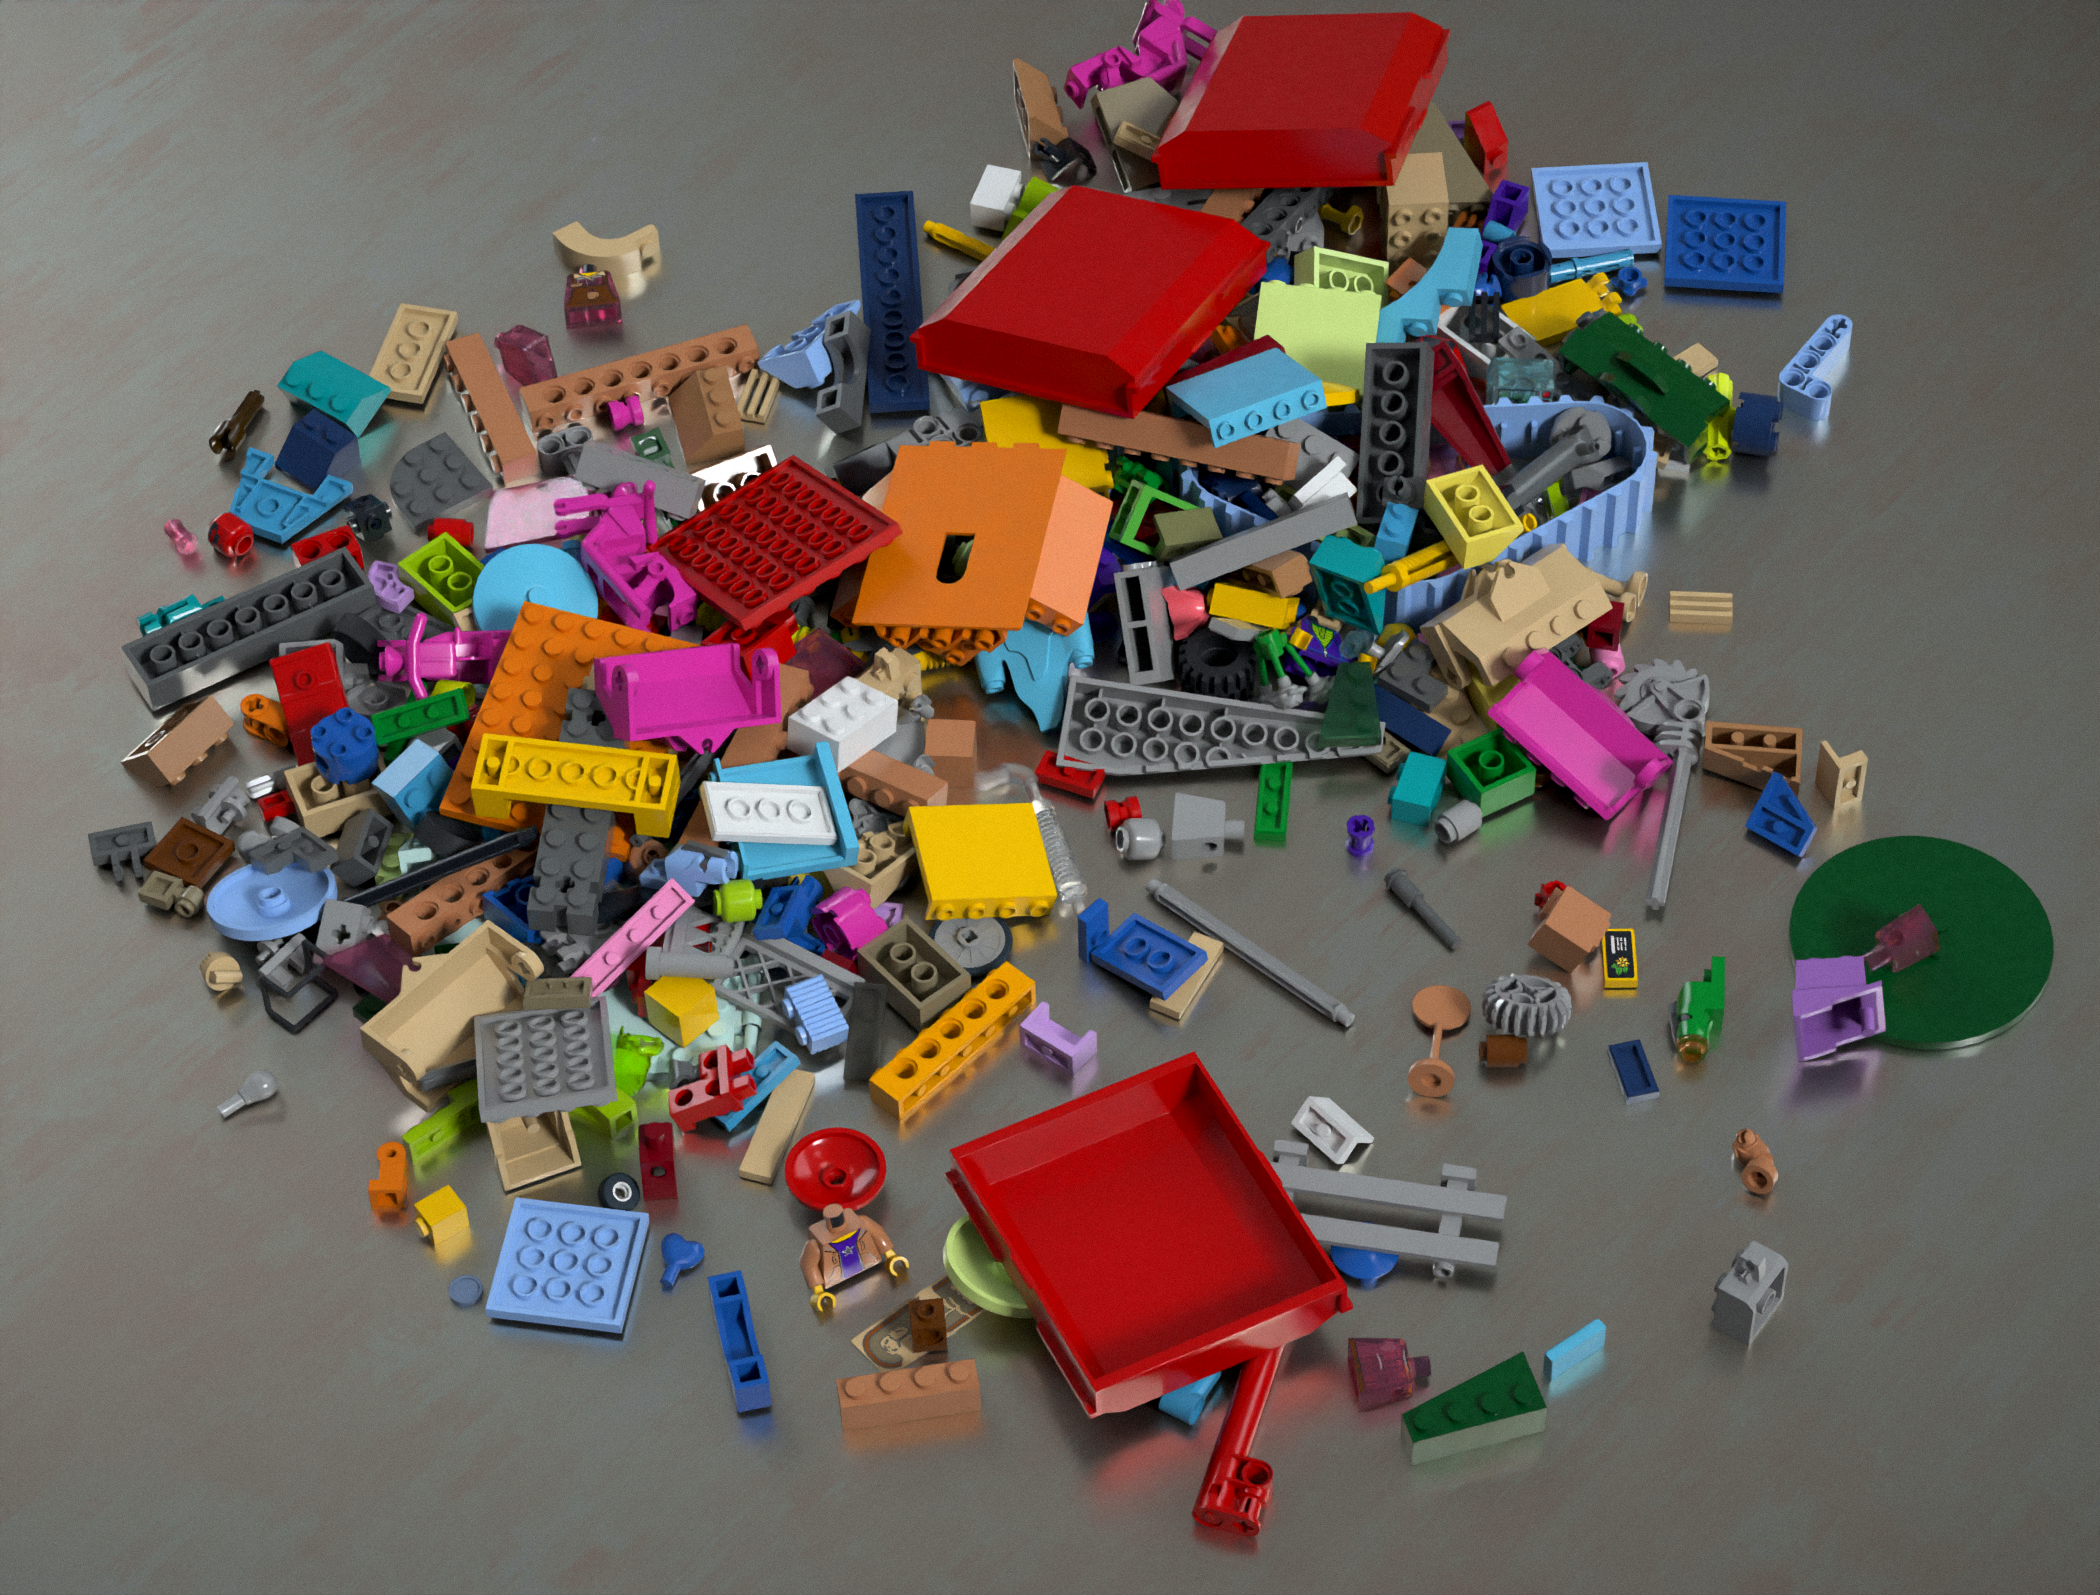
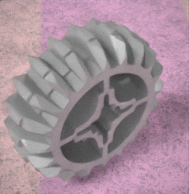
(1526, 1005)

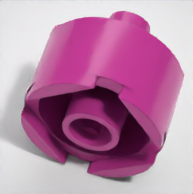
(847, 921)

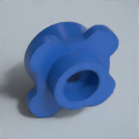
(1629, 280)

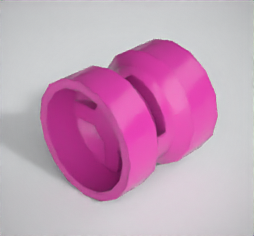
(625, 413)

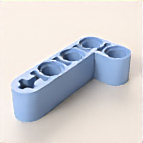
(1802, 381)

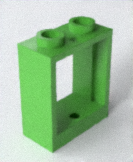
(1133, 510)

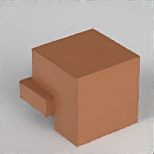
(1569, 928)

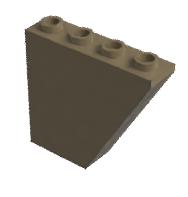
(1140, 104)
(1463, 181)

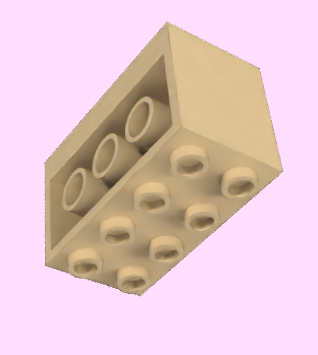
(1414, 212)

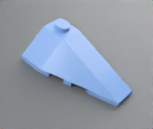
(805, 358)

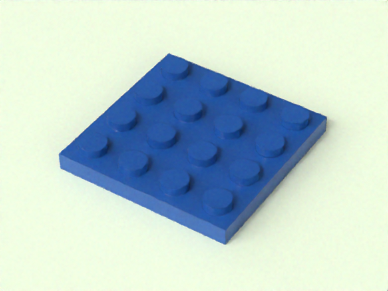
(1725, 244)

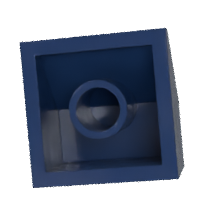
(316, 449)

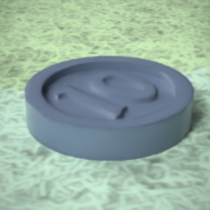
(465, 1290)

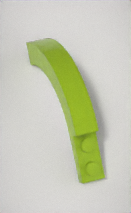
(464, 1112)

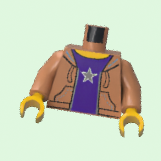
(842, 1248)

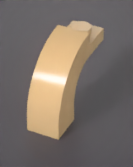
(618, 256)

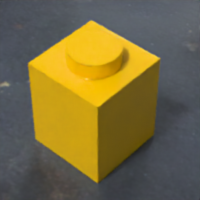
(440, 1215)

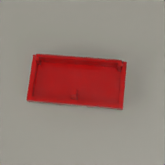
(308, 692)

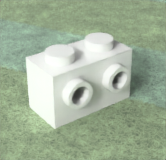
(996, 197)

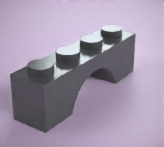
(848, 345)

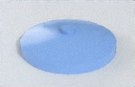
(269, 907)

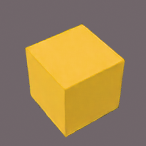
(681, 1007)

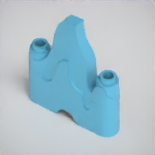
(1038, 667)

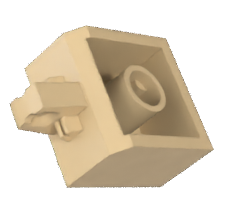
(895, 675)

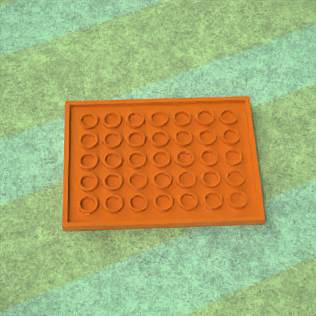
(529, 699)

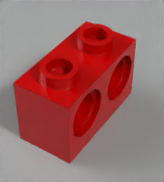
(326, 543)

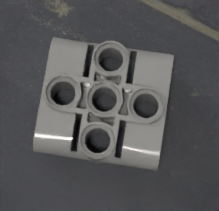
(950, 426)

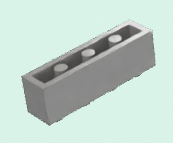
(607, 467)

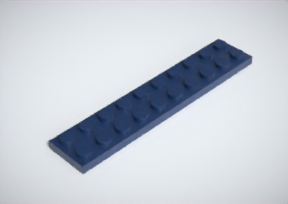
(891, 300)

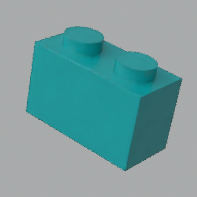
(1418, 789)

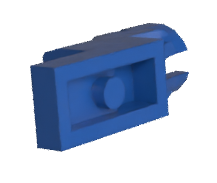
(788, 910)

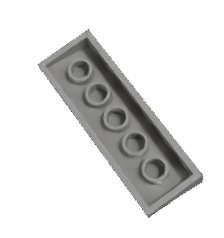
(1263, 541)

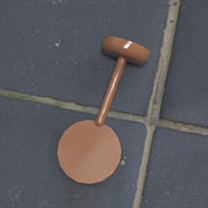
(1439, 1009)

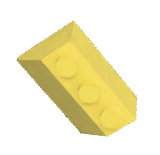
(1471, 515)

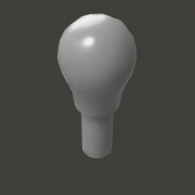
(257, 1087)

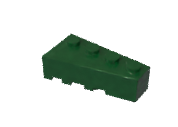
(1476, 1413)

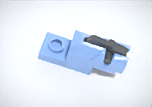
(692, 867)

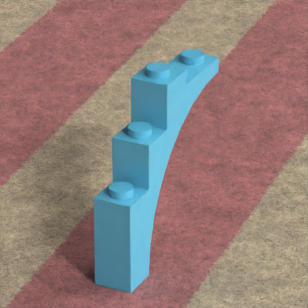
(1447, 282)

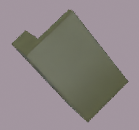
(1184, 532)

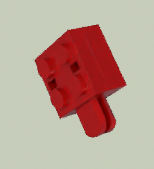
(773, 633)

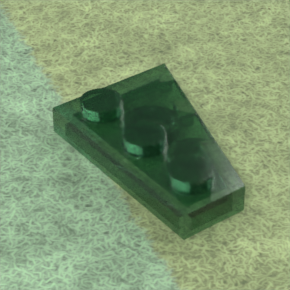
(1352, 709)

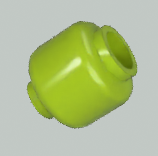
(737, 901)

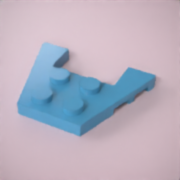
(279, 510)

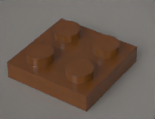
(190, 853)

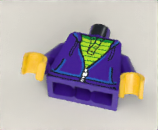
(1318, 648)

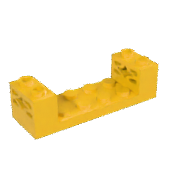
(576, 777)

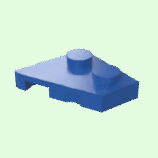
(1782, 817)

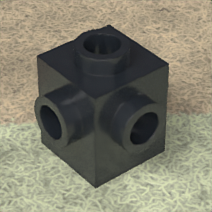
(368, 517)

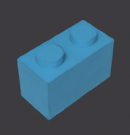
(1395, 532)

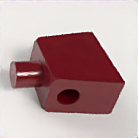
(655, 1150)

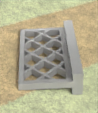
(795, 961)

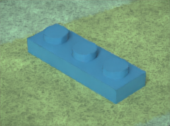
(770, 1070)

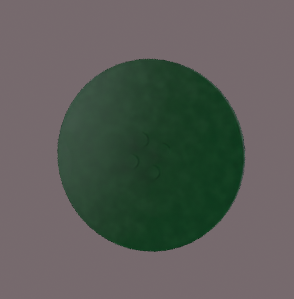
(1987, 924)

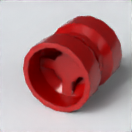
(1117, 812)

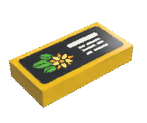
(1619, 959)

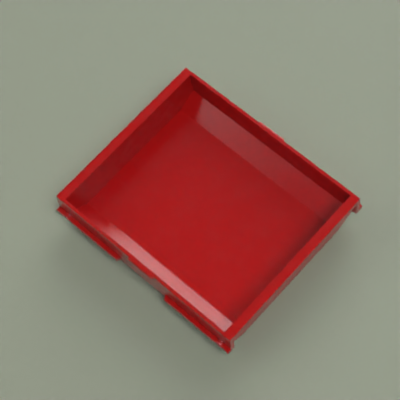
(1304, 102)
(1093, 300)
(1146, 1236)

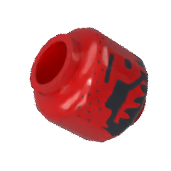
(230, 535)

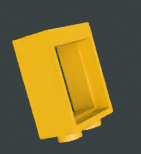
(1252, 606)

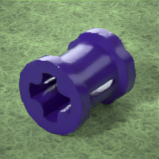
(1360, 829)

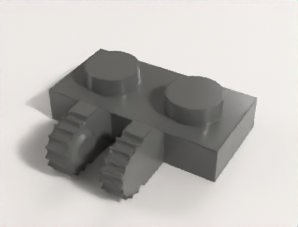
(122, 844)

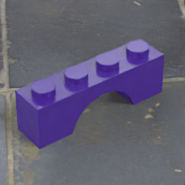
(1507, 208)

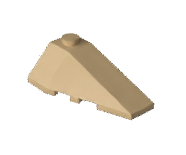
(881, 864)

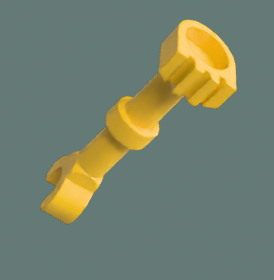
(1350, 222)

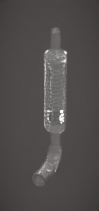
(1058, 850)

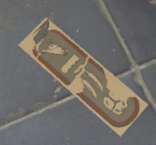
(889, 1340)

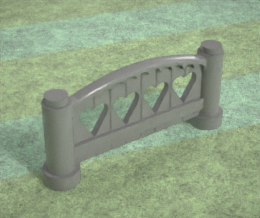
(683, 960)

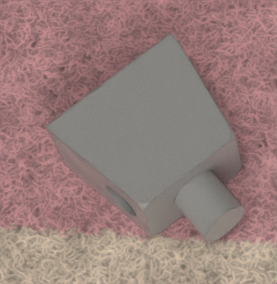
(1201, 827)

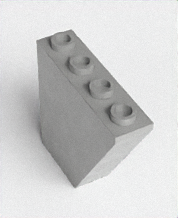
(1147, 621)

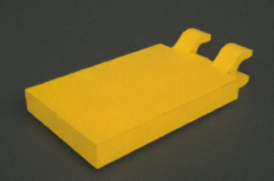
(1555, 310)

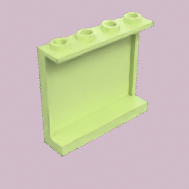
(1321, 328)

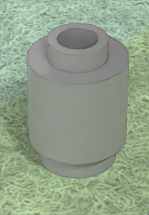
(1458, 822)

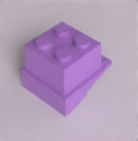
(1834, 1005)

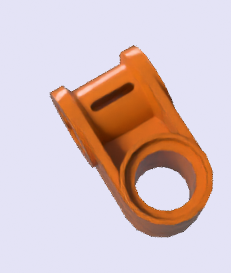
(266, 723)

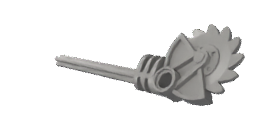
(1673, 709)

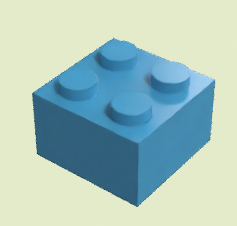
(414, 783)

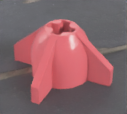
(1186, 609)

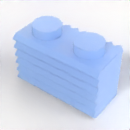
(815, 1014)

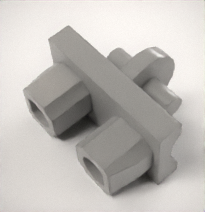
(224, 806)
(279, 959)

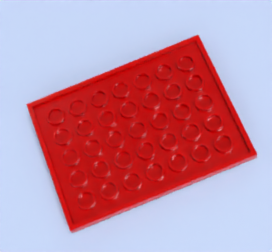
(773, 541)

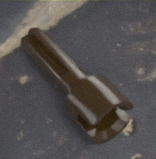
(231, 433)

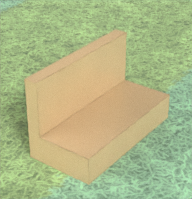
(1840, 778)

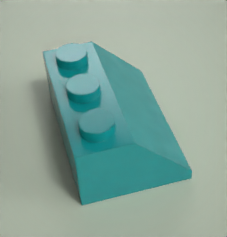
(334, 390)

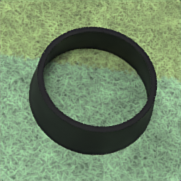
(359, 641)
(446, 834)

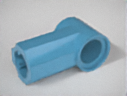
(1189, 1400)

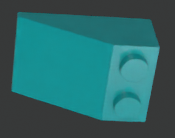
(1340, 576)

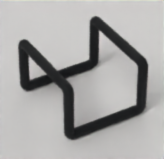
(312, 975)

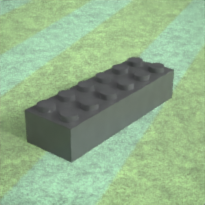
(1393, 423)

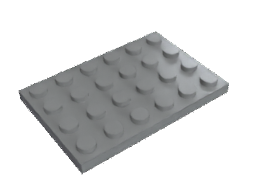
(543, 1061)

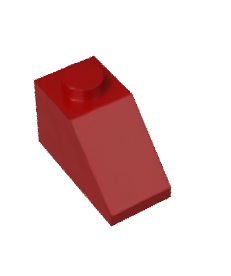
(1485, 138)

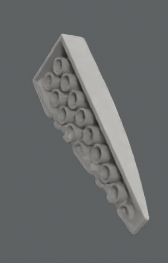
(1164, 730)

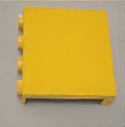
(1037, 421)
(981, 860)

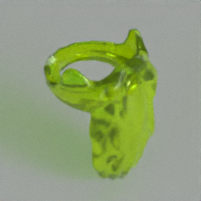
(633, 1060)

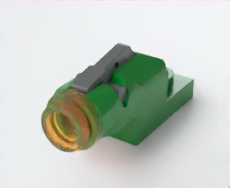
(1698, 1011)

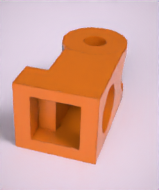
(391, 1188)

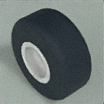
(626, 1184)

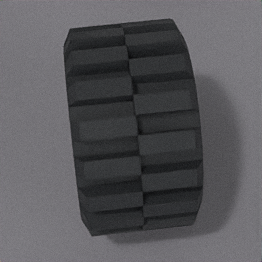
(1208, 649)

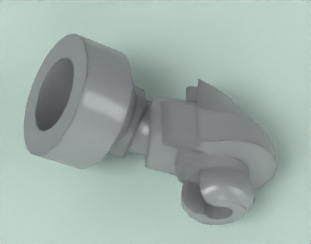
(252, 840)

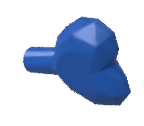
(678, 1256)

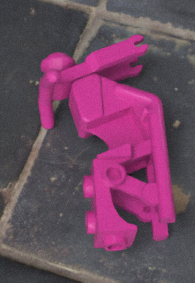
(1161, 48)
(612, 557)
(448, 656)

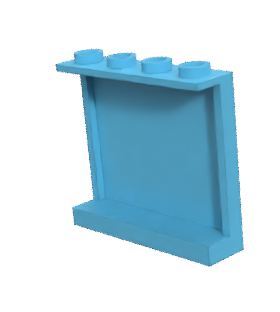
(1248, 396)
(780, 859)

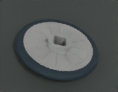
(989, 943)

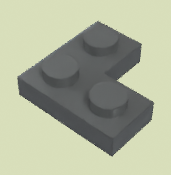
(1409, 677)
(298, 847)

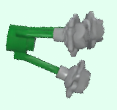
(1289, 695)

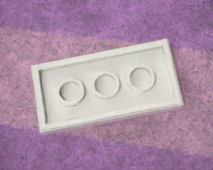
(768, 813)

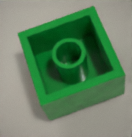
(1491, 772)

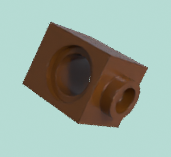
(928, 1325)

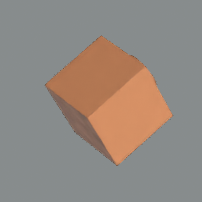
(953, 749)

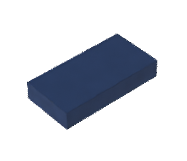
(1633, 1071)

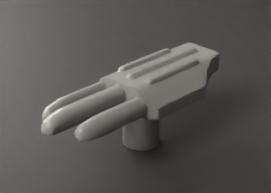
(1388, 652)

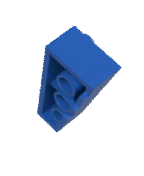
(509, 905)

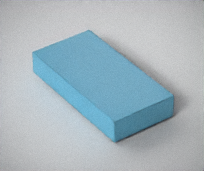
(1574, 1349)

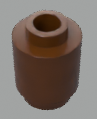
(1503, 1051)

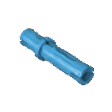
(1579, 268)

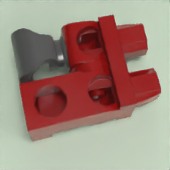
(714, 1085)

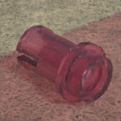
(185, 541)

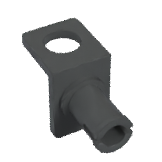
(1404, 491)

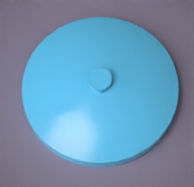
(532, 575)

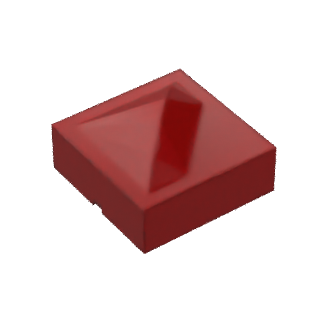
(275, 805)

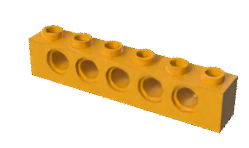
(952, 1040)

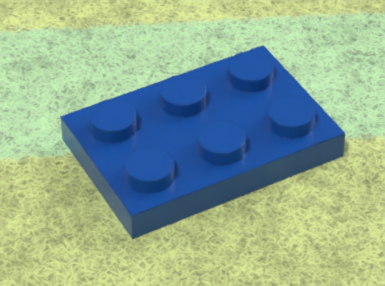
(1149, 956)

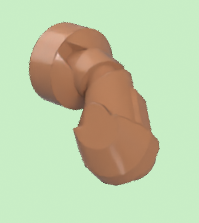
(1760, 1171)

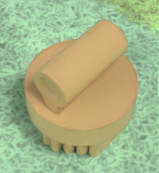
(220, 971)

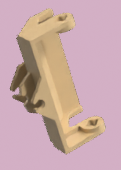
(1512, 613)
(437, 1006)

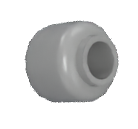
(1140, 839)

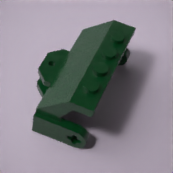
(1646, 380)

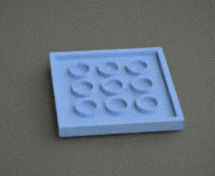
(1596, 209)
(567, 1265)

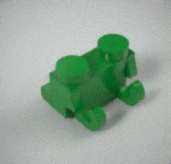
(1136, 471)

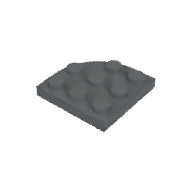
(435, 483)

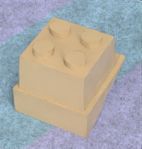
(532, 1148)

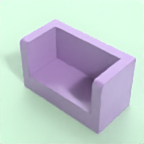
(1055, 1042)

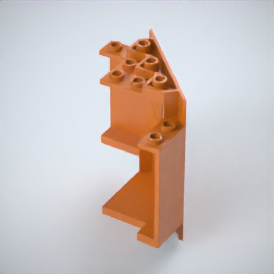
(1028, 557)

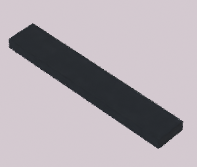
(627, 902)

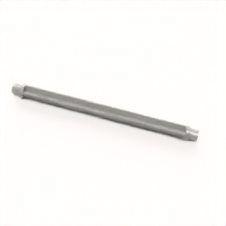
(1250, 952)

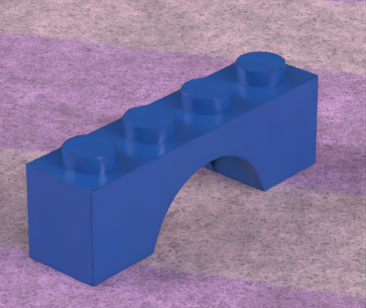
(738, 1341)

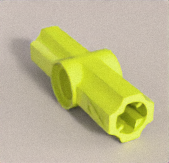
(1721, 427)

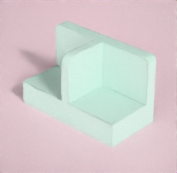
(415, 855)

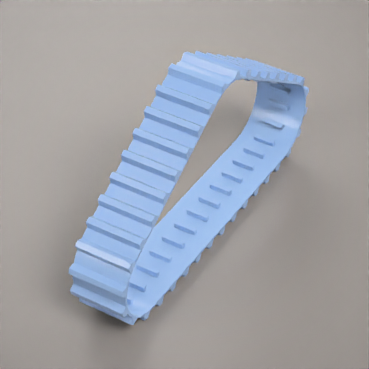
(1524, 434)

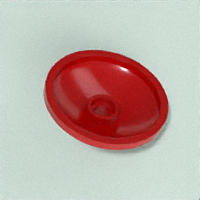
(832, 1158)

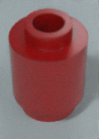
(457, 528)

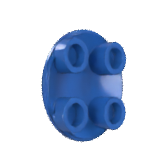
(1362, 1264)

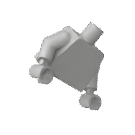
(909, 739)

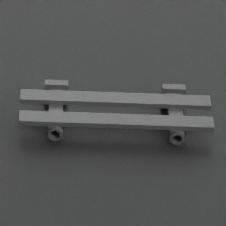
(1452, 1199)

